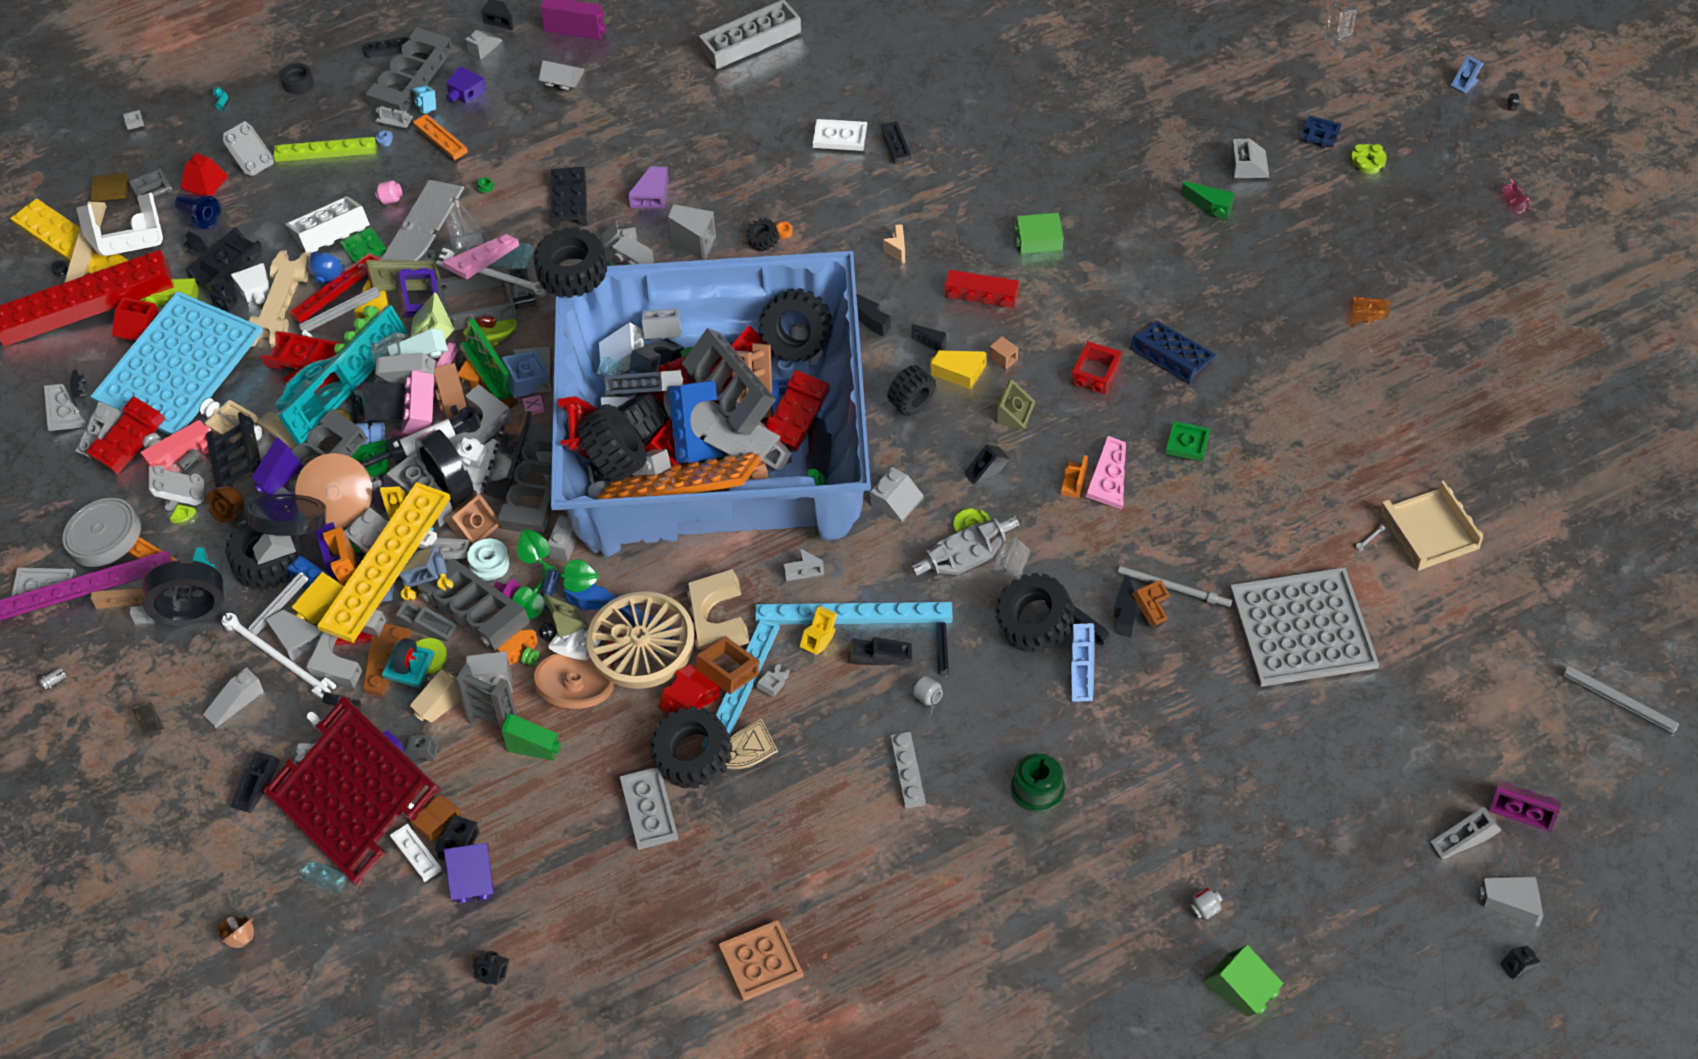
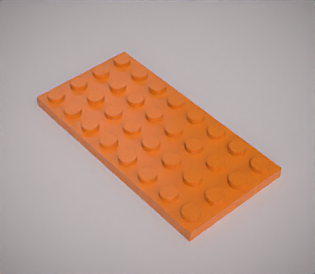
(687, 479)

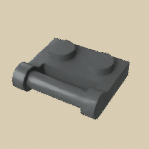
(149, 182)

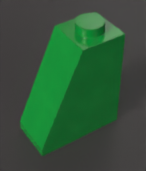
(529, 739)

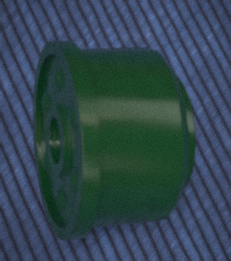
(1038, 783)

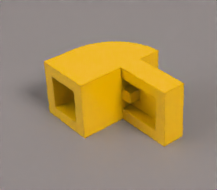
(820, 632)

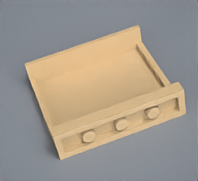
(1432, 527)

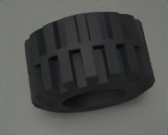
(911, 390)

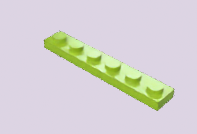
(325, 149)

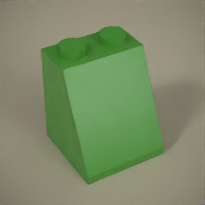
(1244, 981)

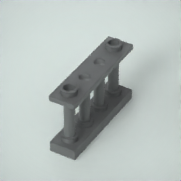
(499, 696)

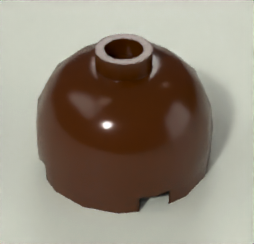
(225, 503)

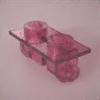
(1521, 201)

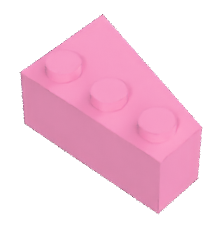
(418, 402)

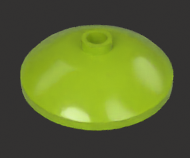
(500, 332)

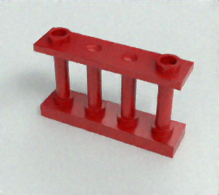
(576, 410)

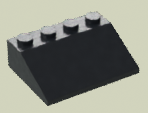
(506, 456)

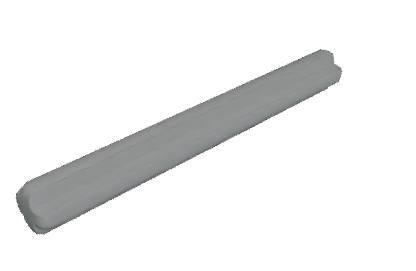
(340, 309)

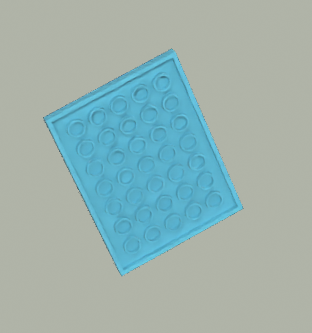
(179, 360)

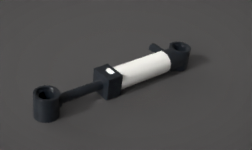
(462, 421)

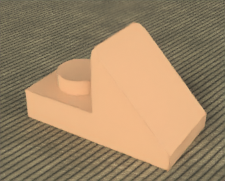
(895, 246)

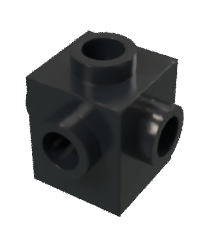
(224, 297)
(490, 968)

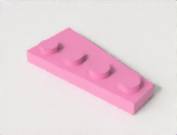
(478, 258)
(1109, 475)

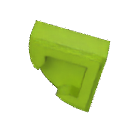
(182, 513)

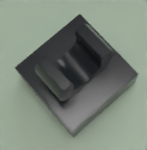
(194, 243)

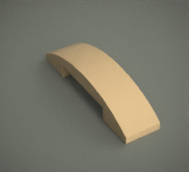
(272, 424)

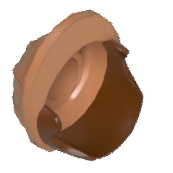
(236, 931)

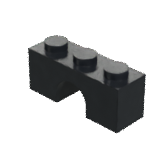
(650, 356)

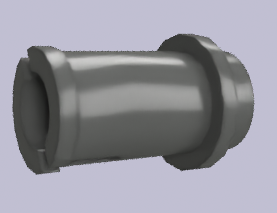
(192, 456)

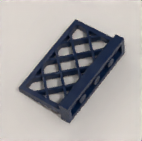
(1168, 357)

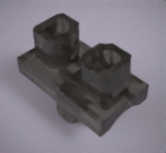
(148, 719)

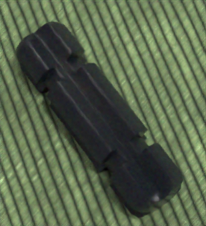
(330, 699)

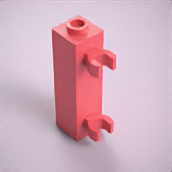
(176, 446)

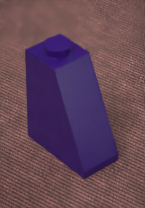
(276, 468)

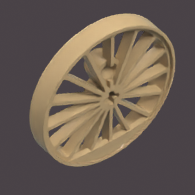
(641, 639)

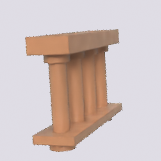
(761, 368)

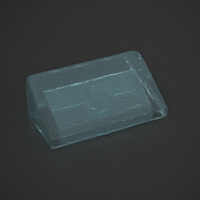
(324, 876)

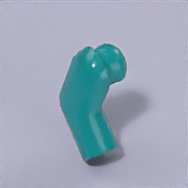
(221, 97)

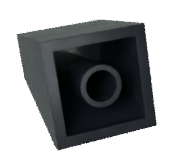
(378, 403)

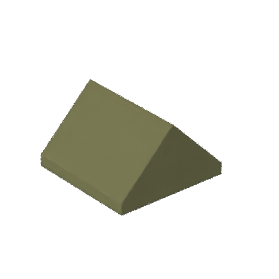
(1014, 406)
(564, 616)

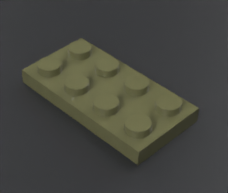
(383, 273)

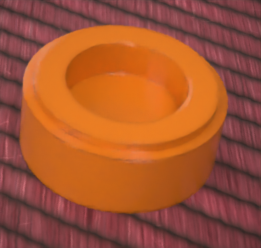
(784, 229)

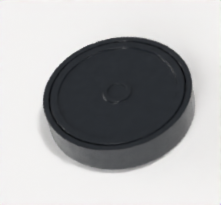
(286, 514)

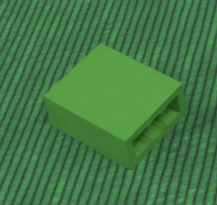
(1039, 233)

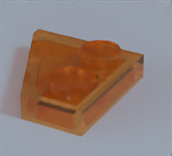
(1369, 310)

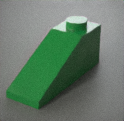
(1209, 199)

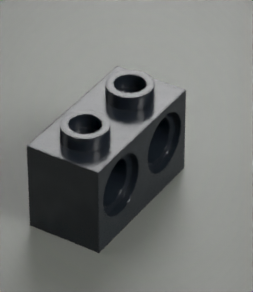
(453, 839)

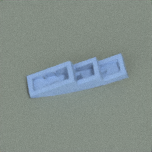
(1083, 662)

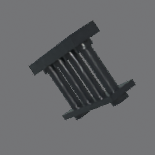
(219, 454)

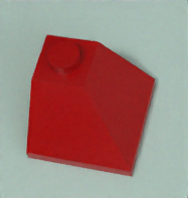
(202, 176)

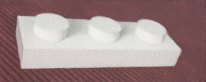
(415, 852)

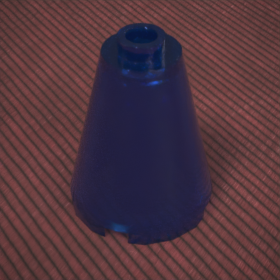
(199, 209)

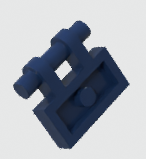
(1321, 127)

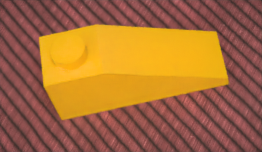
(392, 498)

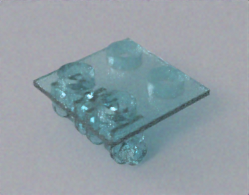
(516, 258)

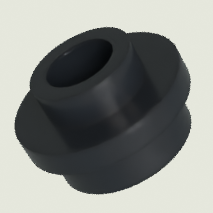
(547, 631)

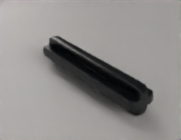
(942, 649)

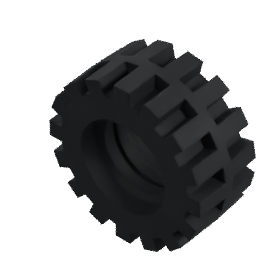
(759, 227)

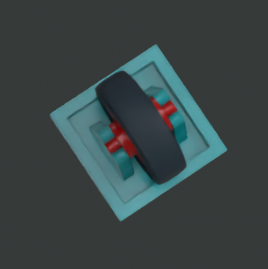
(408, 663)

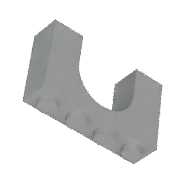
(493, 411)
(337, 669)

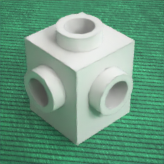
(471, 452)

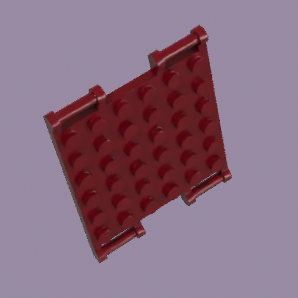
(350, 789)

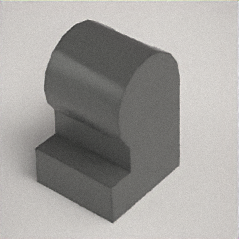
(421, 747)

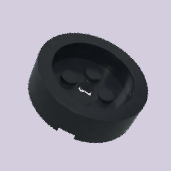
(444, 465)
(173, 604)

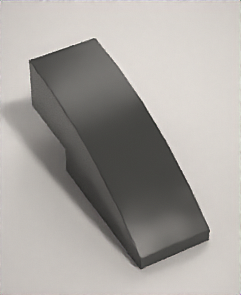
(425, 621)

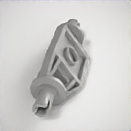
(966, 548)

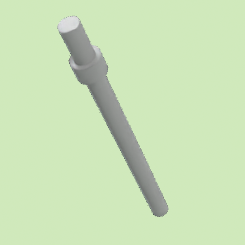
(1211, 597)

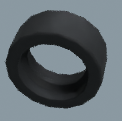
(294, 70)

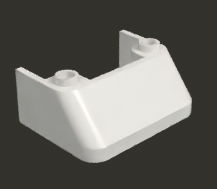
(144, 232)

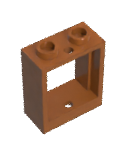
(729, 682)

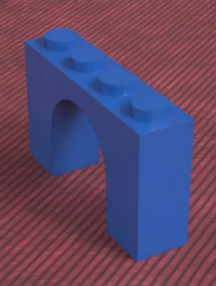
(682, 402)

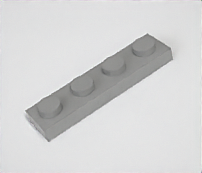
(908, 770)

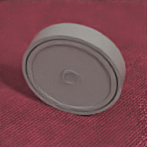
(101, 532)

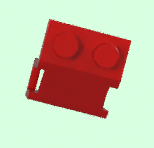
(688, 690)

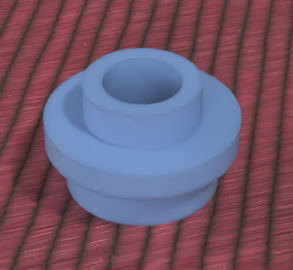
(384, 138)

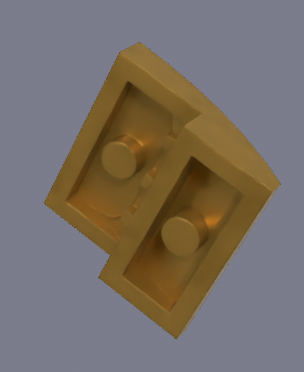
(109, 187)

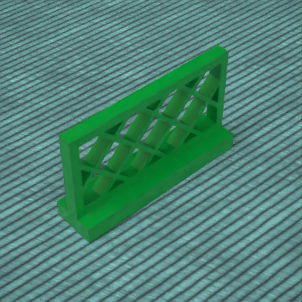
(485, 362)

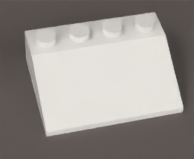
(328, 224)

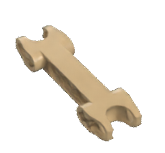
(286, 277)

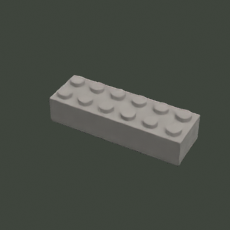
(750, 34)

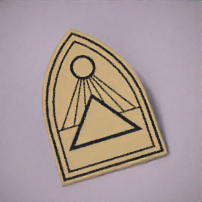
(751, 746)

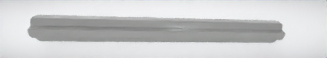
(1621, 699)

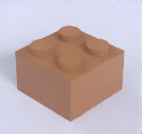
(448, 389)

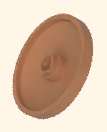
(338, 483)
(571, 682)

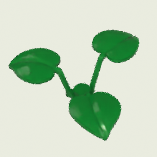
(577, 572)

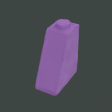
(650, 189)

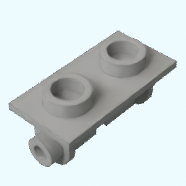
(395, 118)

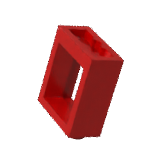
(1098, 354)

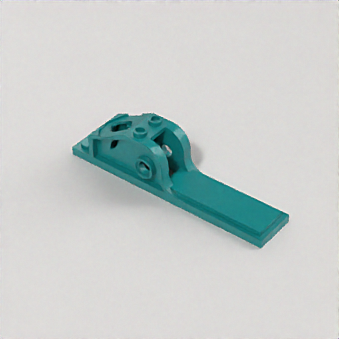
(304, 408)

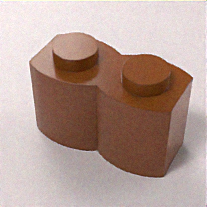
(433, 819)

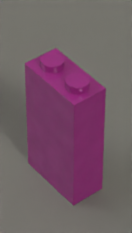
(573, 18)

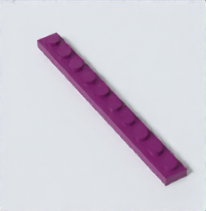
(81, 586)

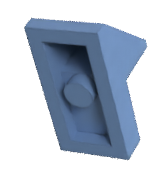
(1467, 74)

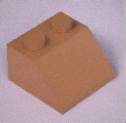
(472, 519)

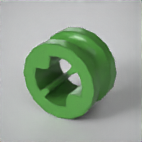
(530, 656)

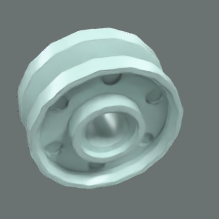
(488, 559)

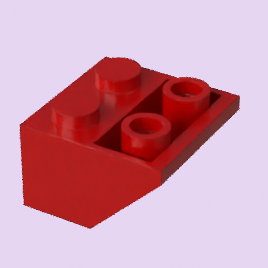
(133, 318)

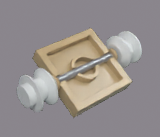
(226, 417)

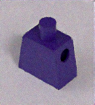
(464, 86)

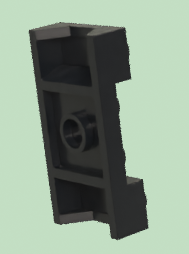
(569, 195)
(223, 259)

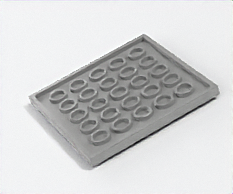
(1303, 627)

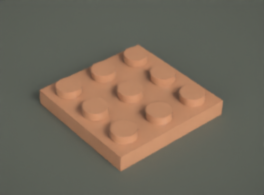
(760, 960)

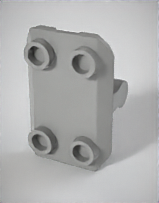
(247, 149)
(175, 487)

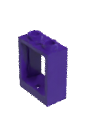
(407, 309)

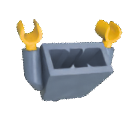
(424, 567)

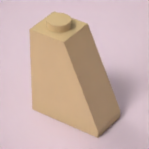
(437, 697)

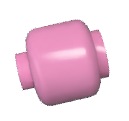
(388, 192)

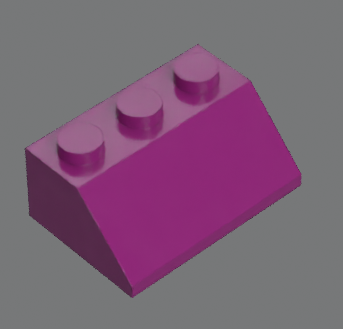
(1525, 806)

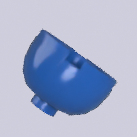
(324, 267)

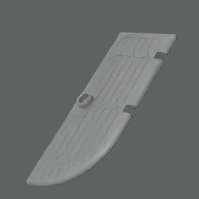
(423, 219)
(718, 431)

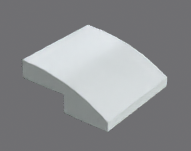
(573, 645)

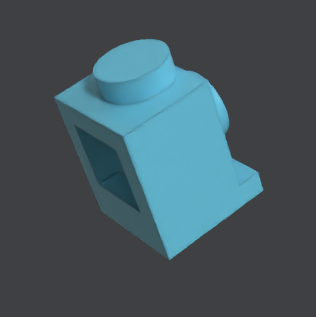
(425, 99)

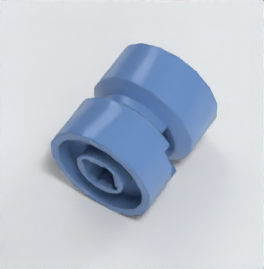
(375, 432)

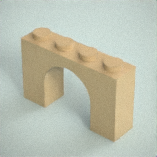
(704, 595)

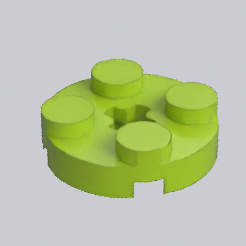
(1363, 152)

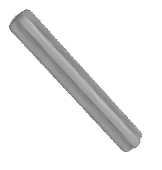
(282, 598)

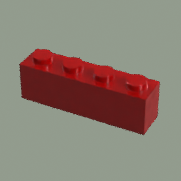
(981, 288)

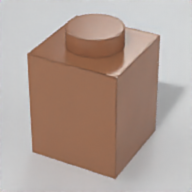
(1003, 352)

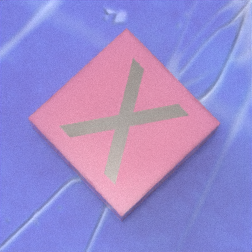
(534, 404)

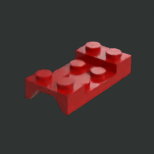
(298, 351)
(798, 409)
(126, 435)

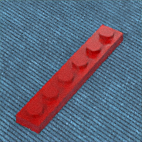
(331, 290)

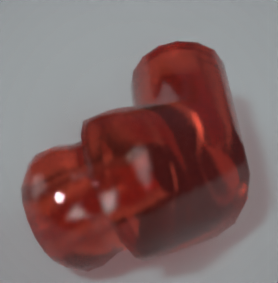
(486, 321)

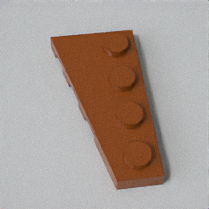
(379, 654)

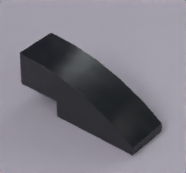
(872, 317)
(819, 452)
(1125, 608)
(879, 652)
(253, 781)

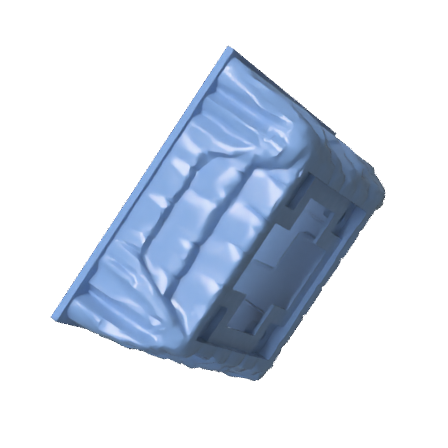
(727, 299)

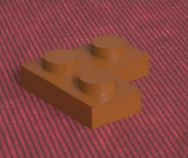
(1149, 602)

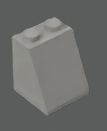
(692, 229)

